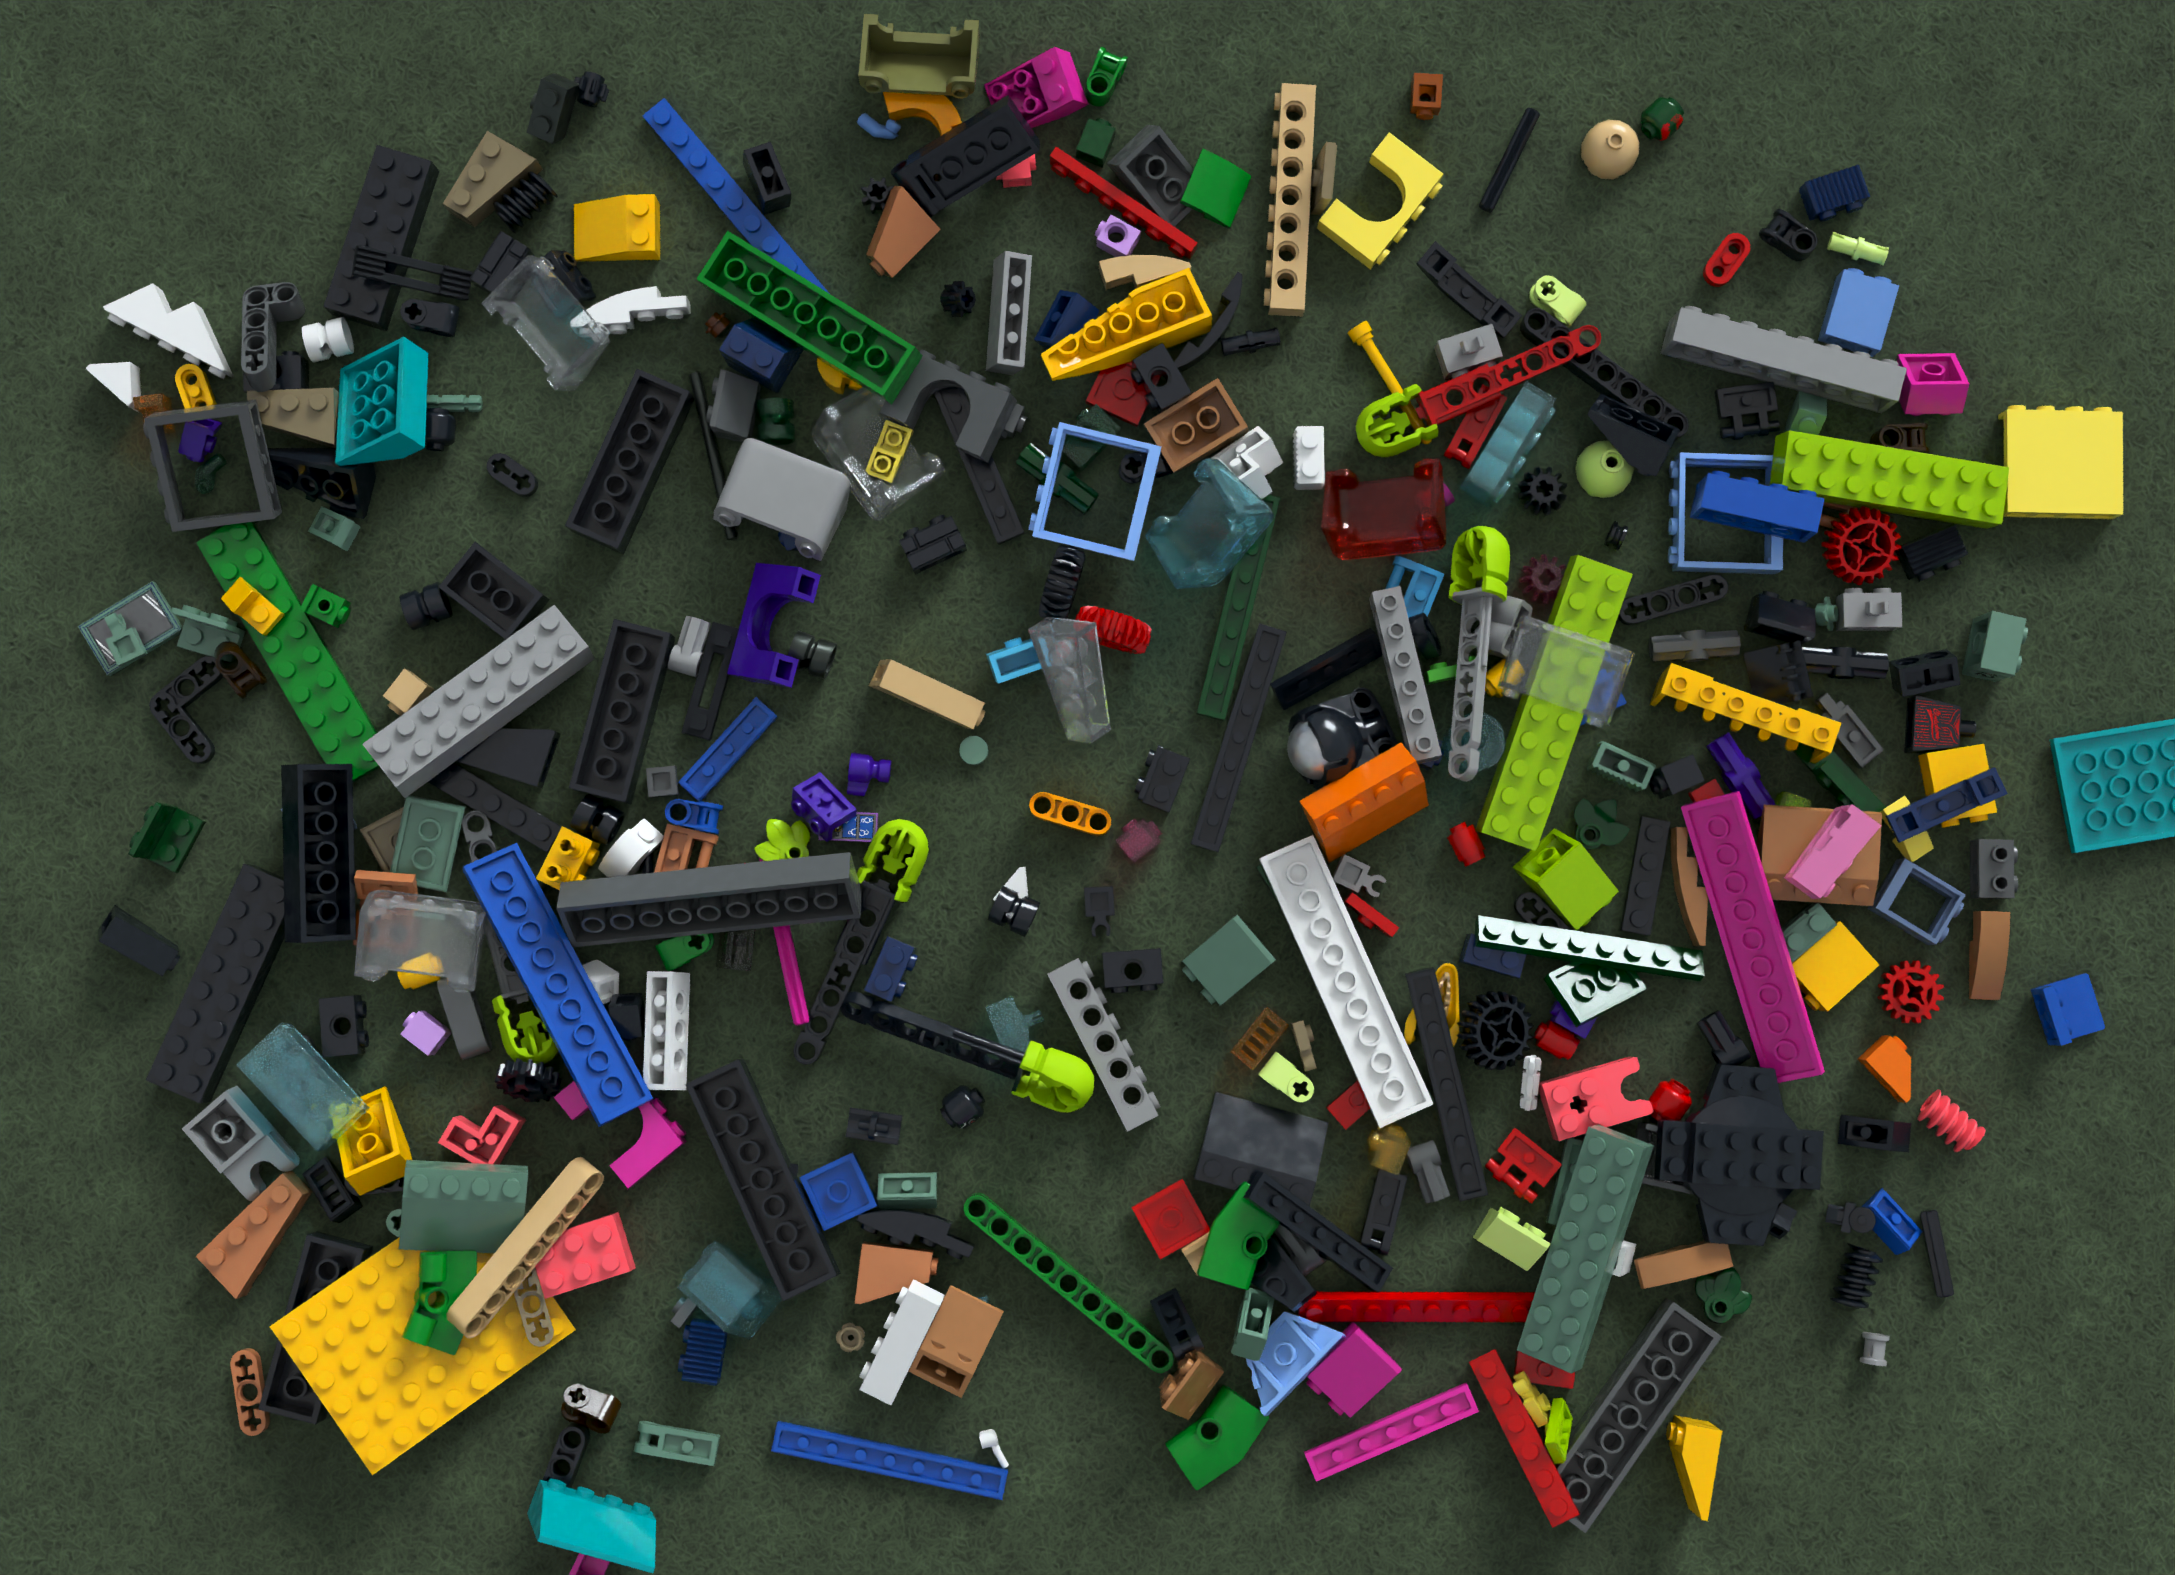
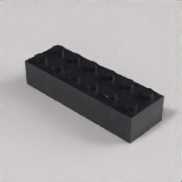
(387, 220)
(630, 461)
(622, 711)
(318, 852)
(321, 1263)

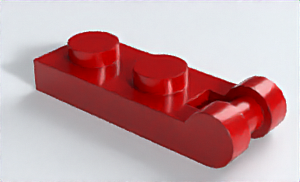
(1474, 429)

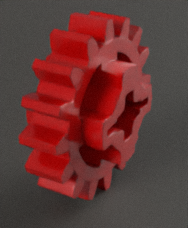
(1903, 982)

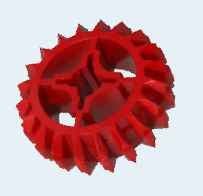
(1871, 521)
(1117, 629)

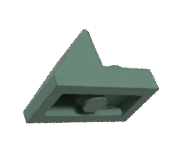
(334, 528)

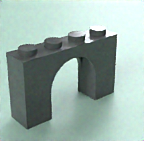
(988, 403)

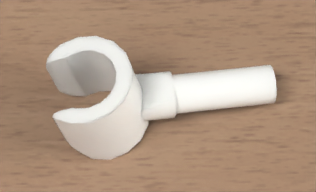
(989, 1439)

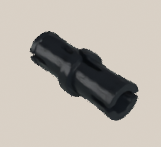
(1250, 341)

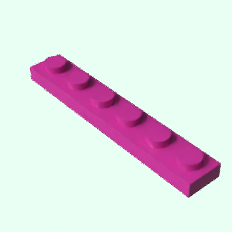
(1391, 1431)

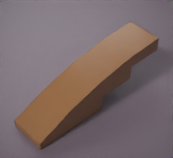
(1691, 899)

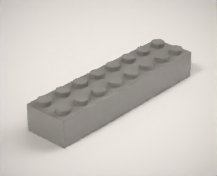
(1783, 359)
(479, 701)

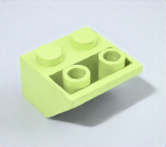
(1511, 1240)

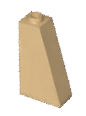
(927, 694)

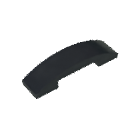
(1466, 291)
(1192, 354)

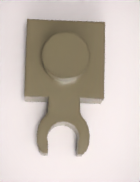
(1303, 1036)

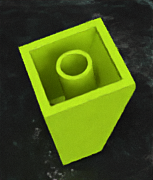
(1566, 879)

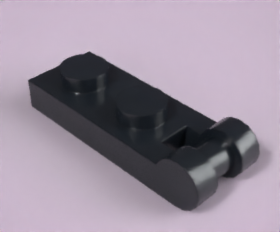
(1383, 1210)
(1176, 1323)

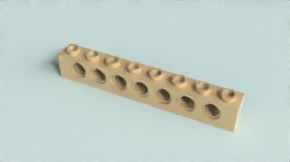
(1298, 99)

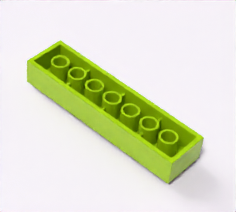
(1891, 479)

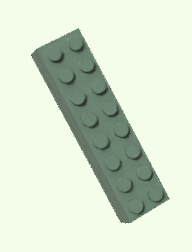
(1585, 1248)

